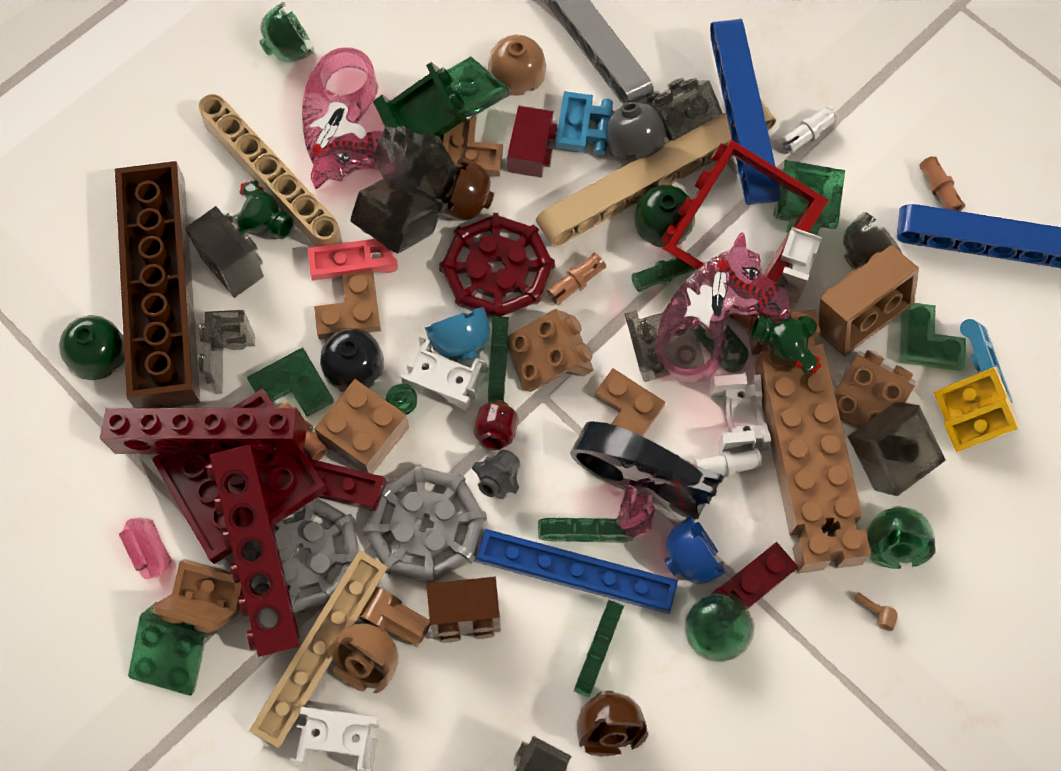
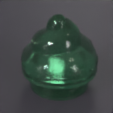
(402, 397)

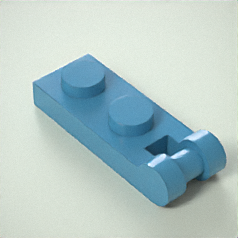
(984, 355)

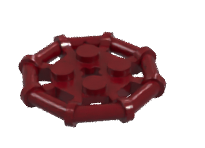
(494, 249)

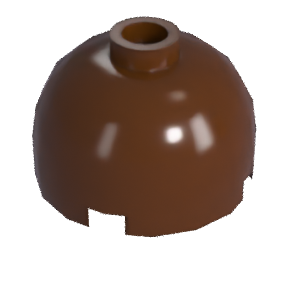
(468, 192)
(609, 723)

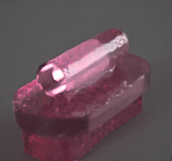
(636, 512)
(145, 547)

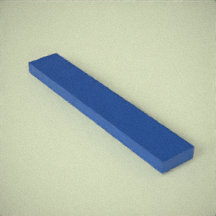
(577, 571)

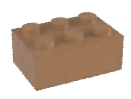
(867, 299)

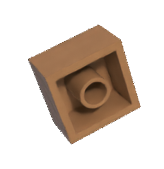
(362, 427)

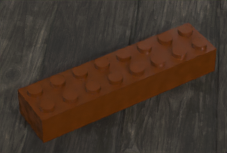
(156, 286)

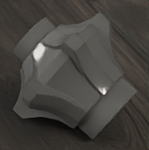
(498, 474)

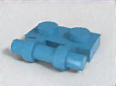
(574, 123)

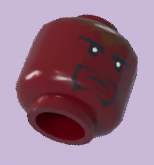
(495, 425)

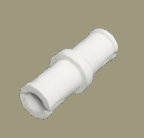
(809, 129)
(729, 464)

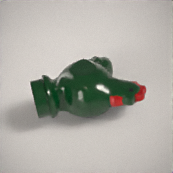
(261, 213)
(788, 340)

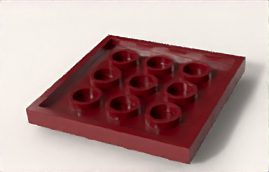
(286, 478)

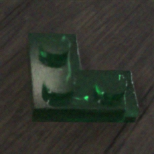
(923, 347)
(296, 375)

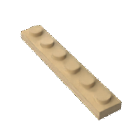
(311, 658)

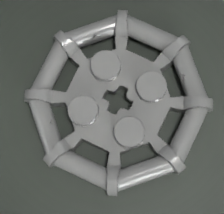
(434, 540)
(318, 563)

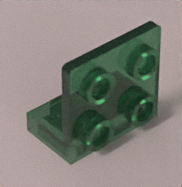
(167, 653)

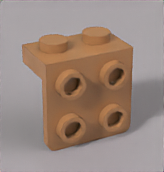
(549, 349)
(871, 388)
(201, 597)

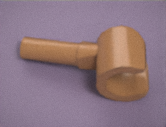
(886, 615)

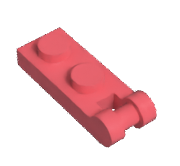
(349, 257)

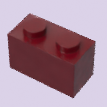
(530, 141)

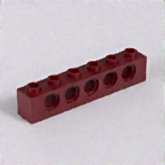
(203, 430)
(261, 638)

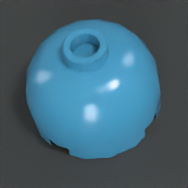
(460, 334)

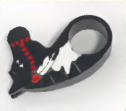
(637, 461)

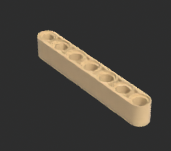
(266, 160)

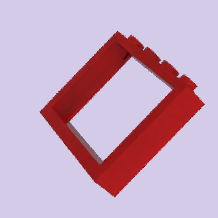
(705, 182)

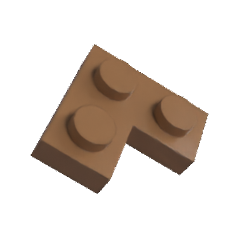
(460, 143)
(357, 311)
(634, 403)

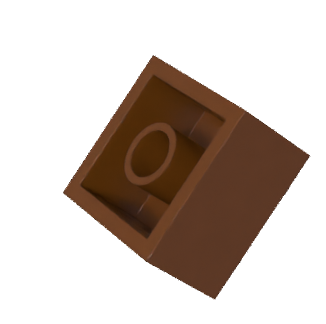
(463, 609)

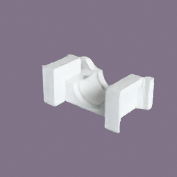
(800, 254)
(444, 375)
(742, 412)
(337, 736)

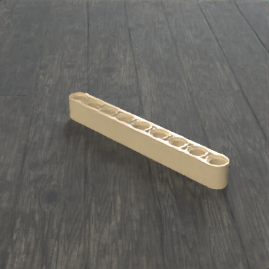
(627, 185)

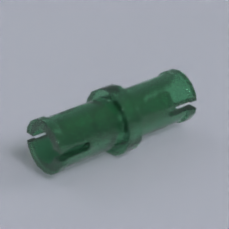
(662, 272)

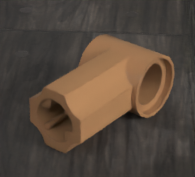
(389, 614)

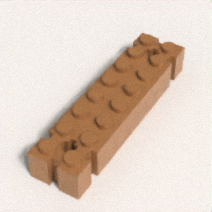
(811, 458)

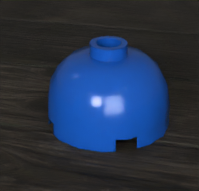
(692, 553)

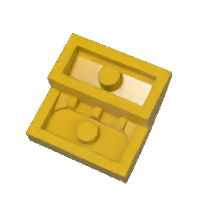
(976, 409)

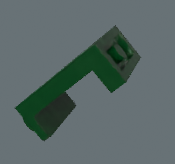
(424, 106)

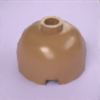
(518, 63)
(364, 657)

